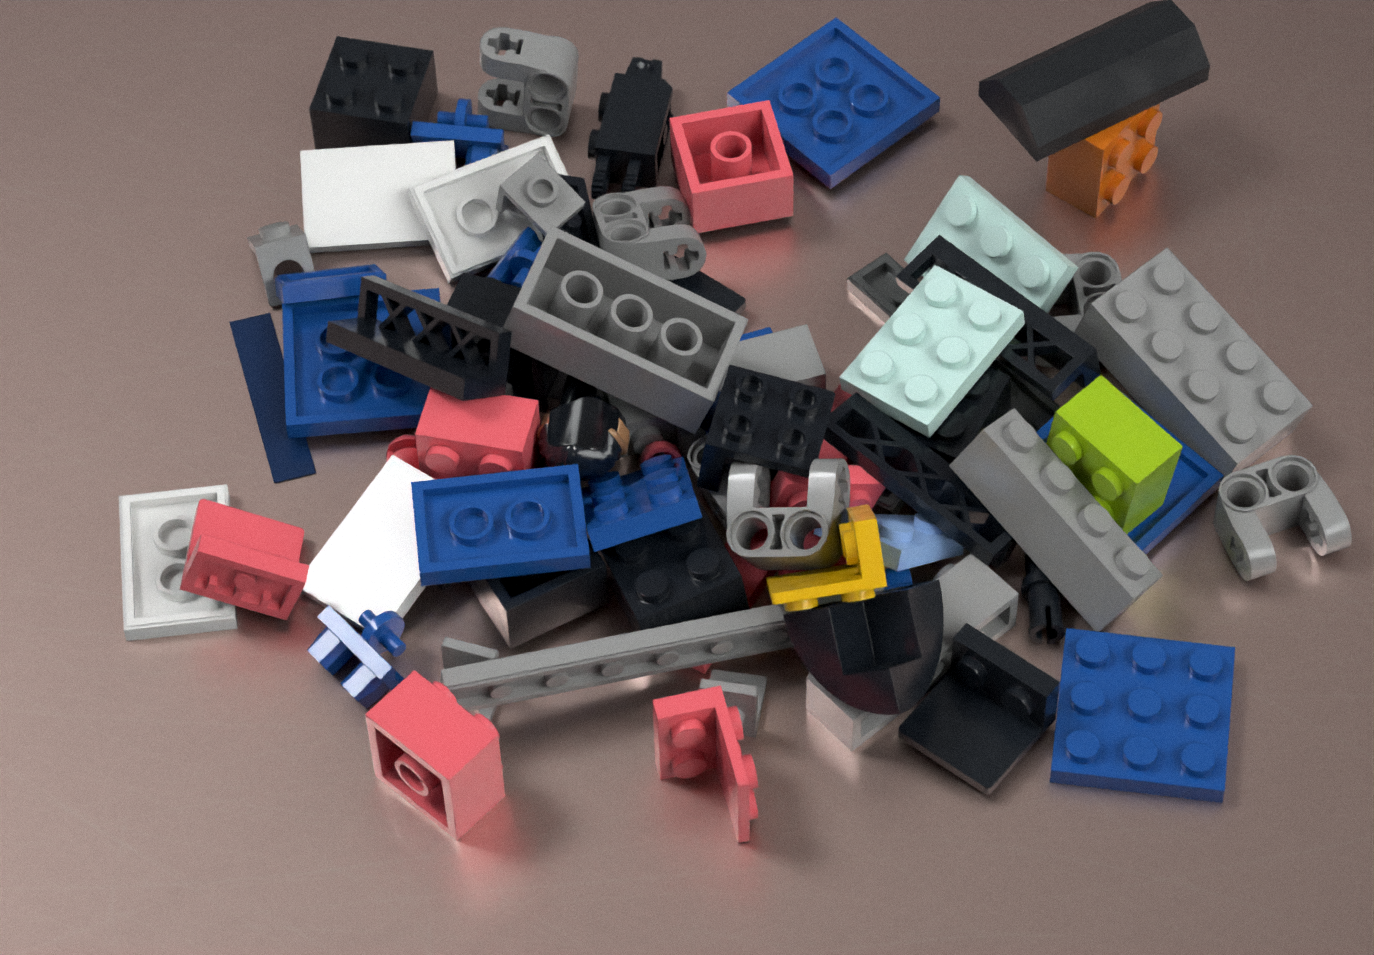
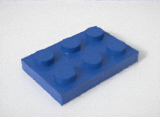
(639, 502)
(500, 525)

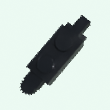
(632, 129)

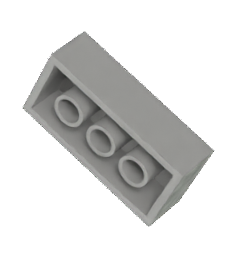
(624, 330)
(1192, 365)

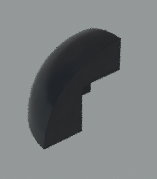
(876, 649)

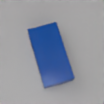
(323, 283)

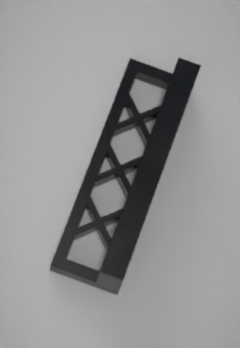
(1039, 335)
(427, 355)
(917, 477)

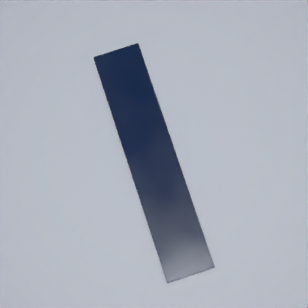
(264, 377)

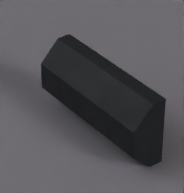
(1098, 78)

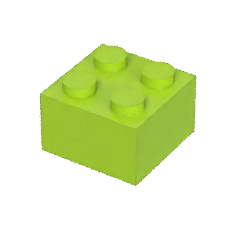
(1115, 452)

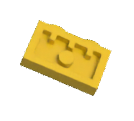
(852, 580)

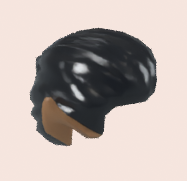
(584, 434)

